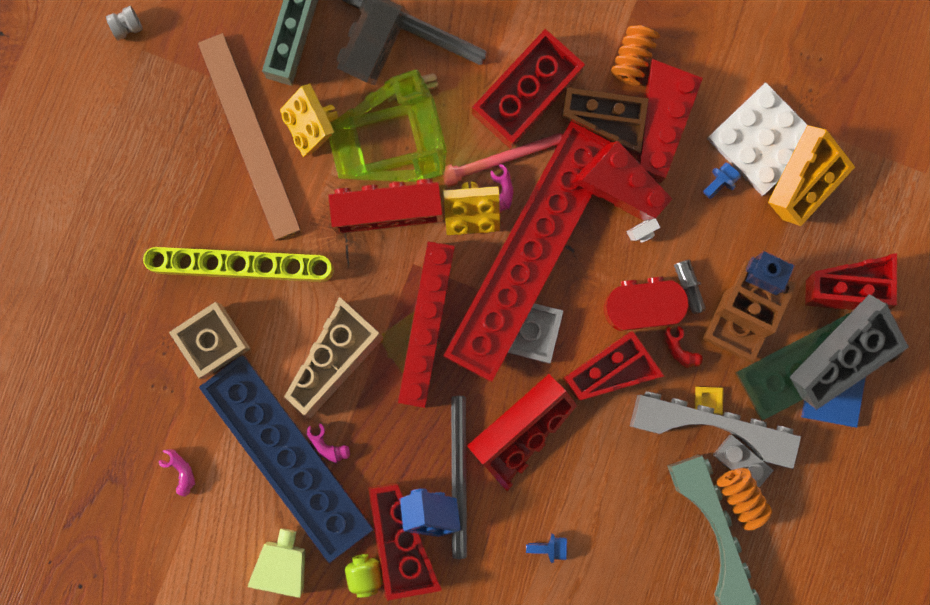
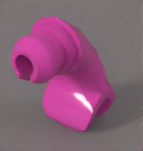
(506, 195)
(332, 453)
(186, 477)

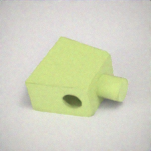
(280, 566)

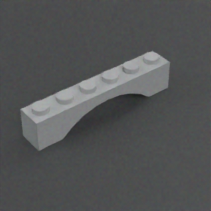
(769, 445)

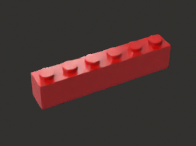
(426, 324)

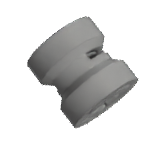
(119, 27)

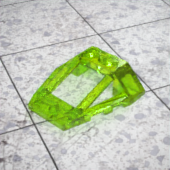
(420, 106)

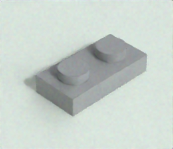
(736, 455)

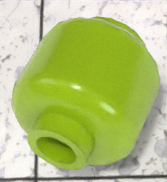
(364, 576)

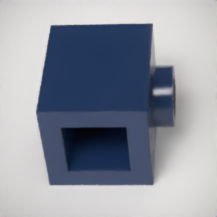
(769, 272)

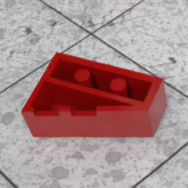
(850, 284)

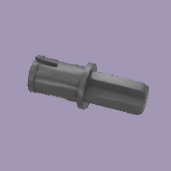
(690, 285)

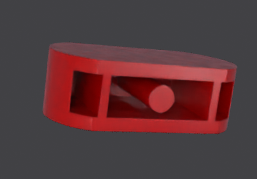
(645, 304)

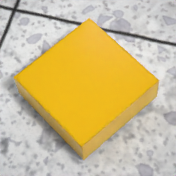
(710, 397)

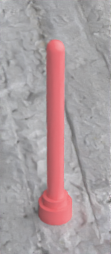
(455, 173)

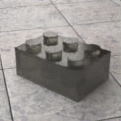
(372, 39)

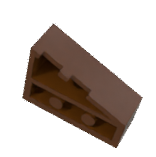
(608, 115)

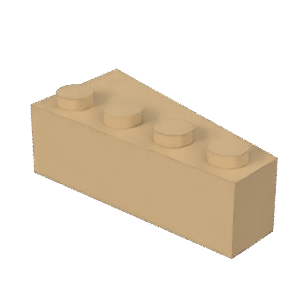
(332, 359)

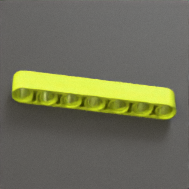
(226, 261)

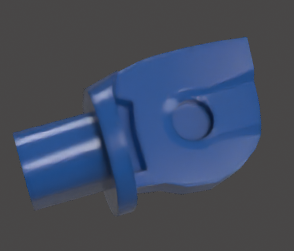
(725, 176)
(555, 548)

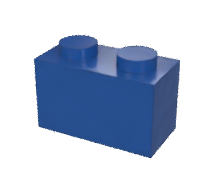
(429, 513)

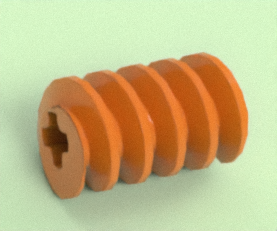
(632, 54)
(745, 498)

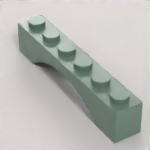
(693, 481)

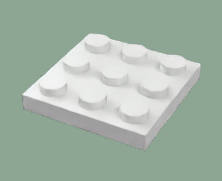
(760, 138)

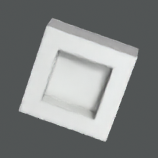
(643, 231)

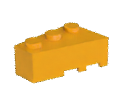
(810, 176)

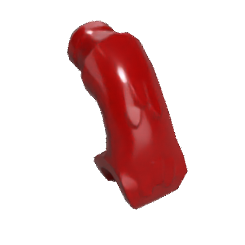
(685, 358)

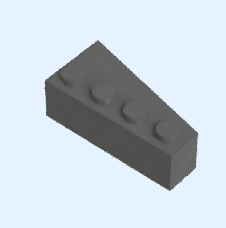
(850, 353)

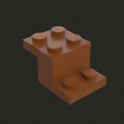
(747, 317)

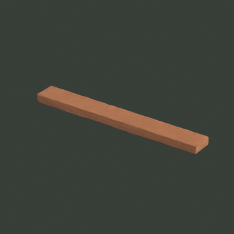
(249, 137)

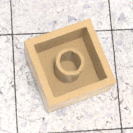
(209, 340)

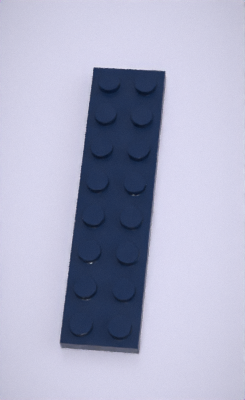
(286, 458)

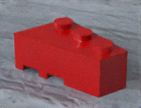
(624, 182)
(613, 368)

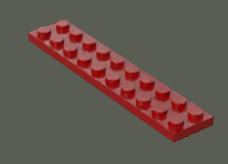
(526, 257)

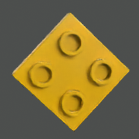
(308, 120)
(472, 210)

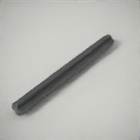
(438, 37)
(458, 427)

